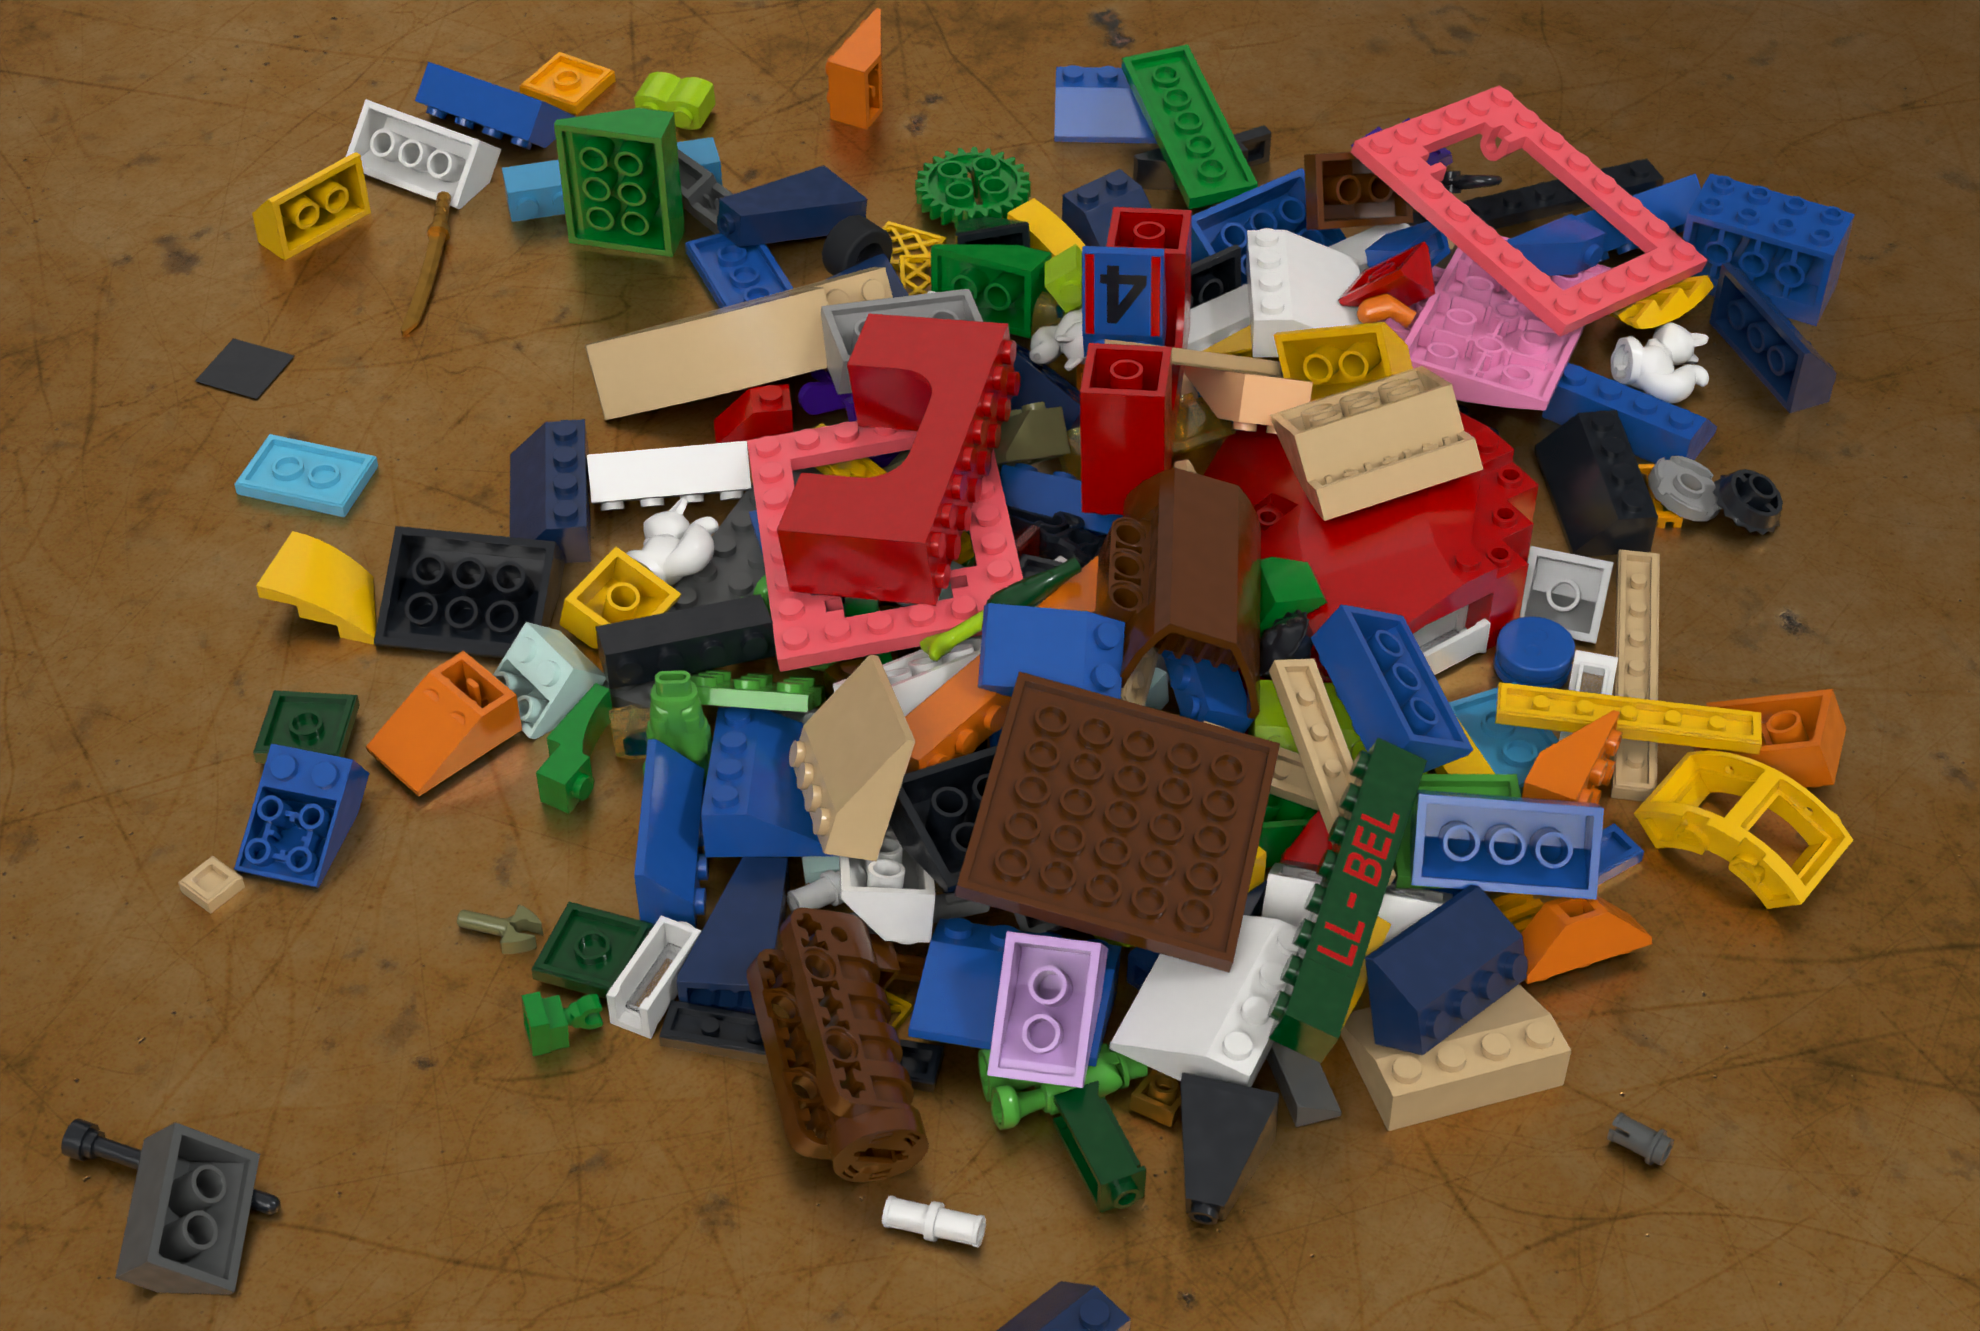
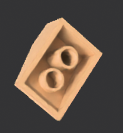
(1247, 397)

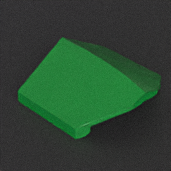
(1285, 588)

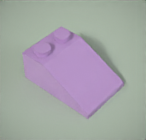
(1047, 1009)

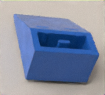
(300, 815)

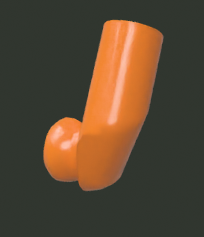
(1385, 307)

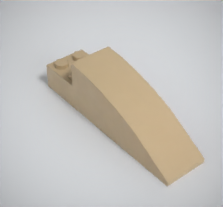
(724, 347)

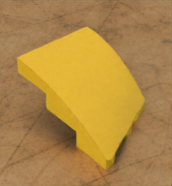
(1665, 304)
(323, 586)

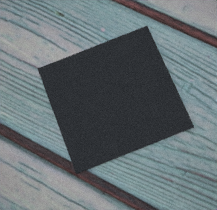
(244, 368)

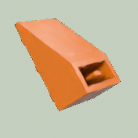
(857, 75)
(446, 724)
(1576, 764)

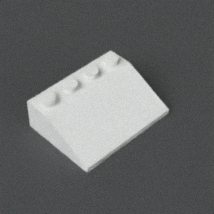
(1294, 286)
(1208, 1018)

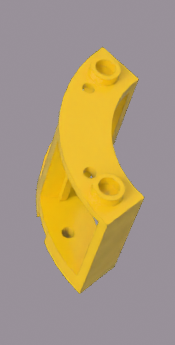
(1675, 821)

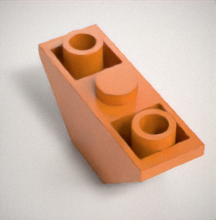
(1576, 934)

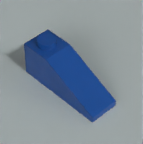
(1562, 246)

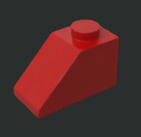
(756, 414)

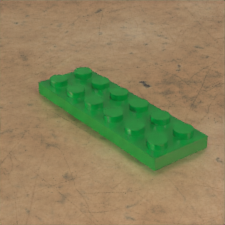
(1188, 126)

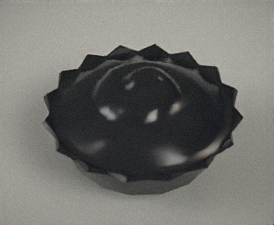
(1749, 500)
(1285, 640)

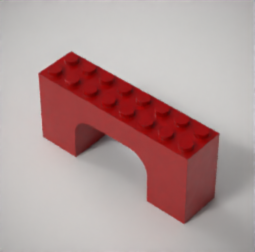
(1135, 390)
(903, 528)

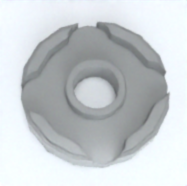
(1684, 488)

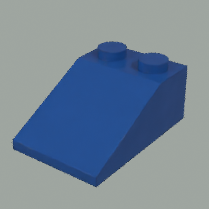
(1050, 644)

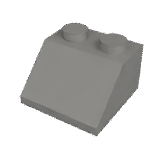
(1567, 591)

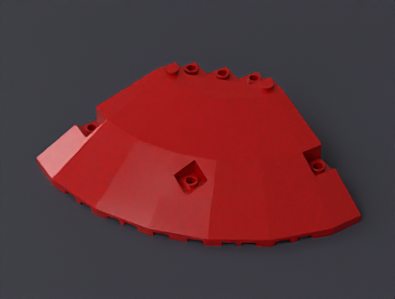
(1404, 555)

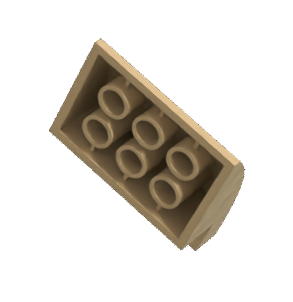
(1377, 442)

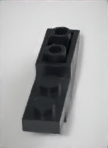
(1153, 172)

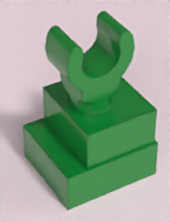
(548, 1021)

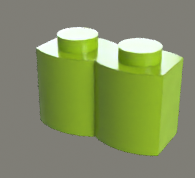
(687, 97)

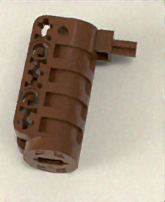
(845, 1050)

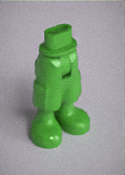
(679, 718)
(1009, 1105)

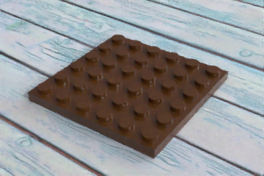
(1120, 822)

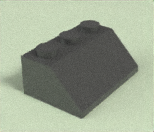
(188, 1213)

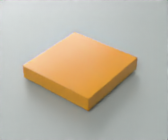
(568, 83)

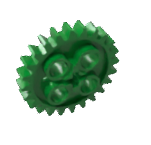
(949, 193)

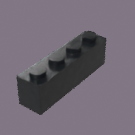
(685, 640)

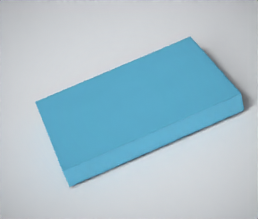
(306, 475)

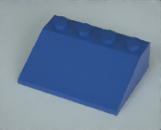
(1272, 205)
(752, 790)
(963, 981)

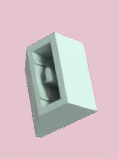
(546, 677)

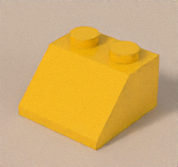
(615, 593)

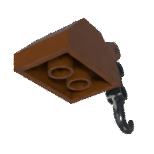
(1348, 194)

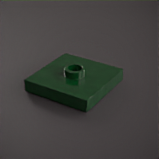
(307, 722)
(589, 949)

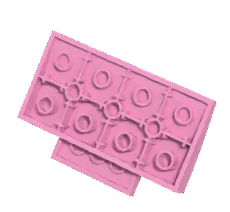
(1487, 338)

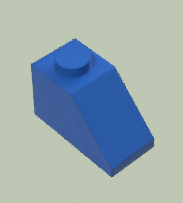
(1403, 239)

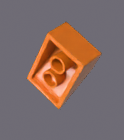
(1799, 734)

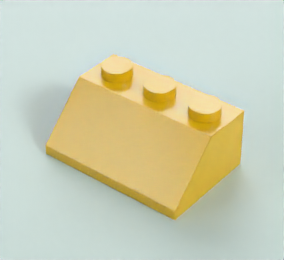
(313, 208)
(1341, 356)

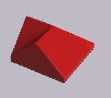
(1403, 276)

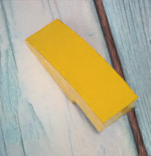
(1045, 228)

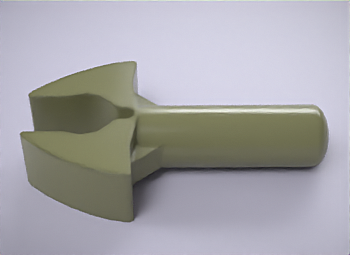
(509, 928)

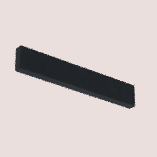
(739, 1037)

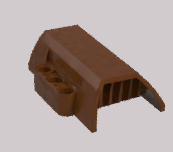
(1186, 574)

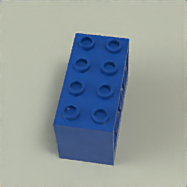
(1774, 239)

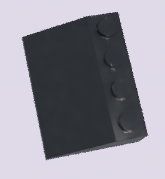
(466, 591)
(939, 813)

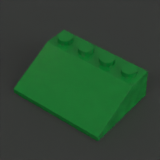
(622, 180)

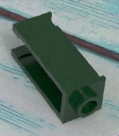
(1099, 1148)

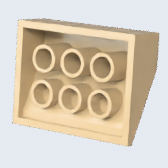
(854, 763)
(1490, 1059)

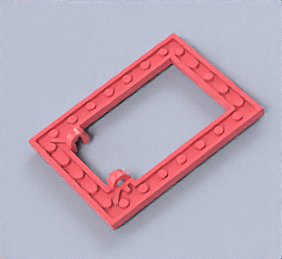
(1400, 160)
(814, 627)

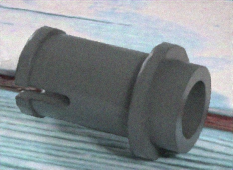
(1641, 1139)

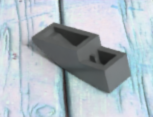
(700, 192)

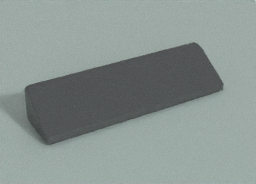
(1302, 1086)

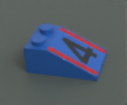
(1123, 295)

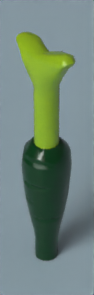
(1025, 592)

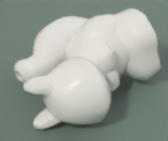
(1064, 338)
(1653, 365)
(674, 546)

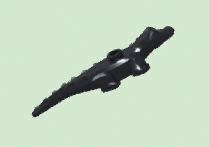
(1059, 534)

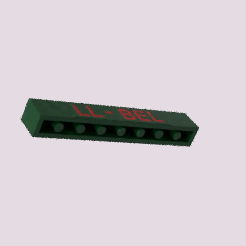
(1346, 902)

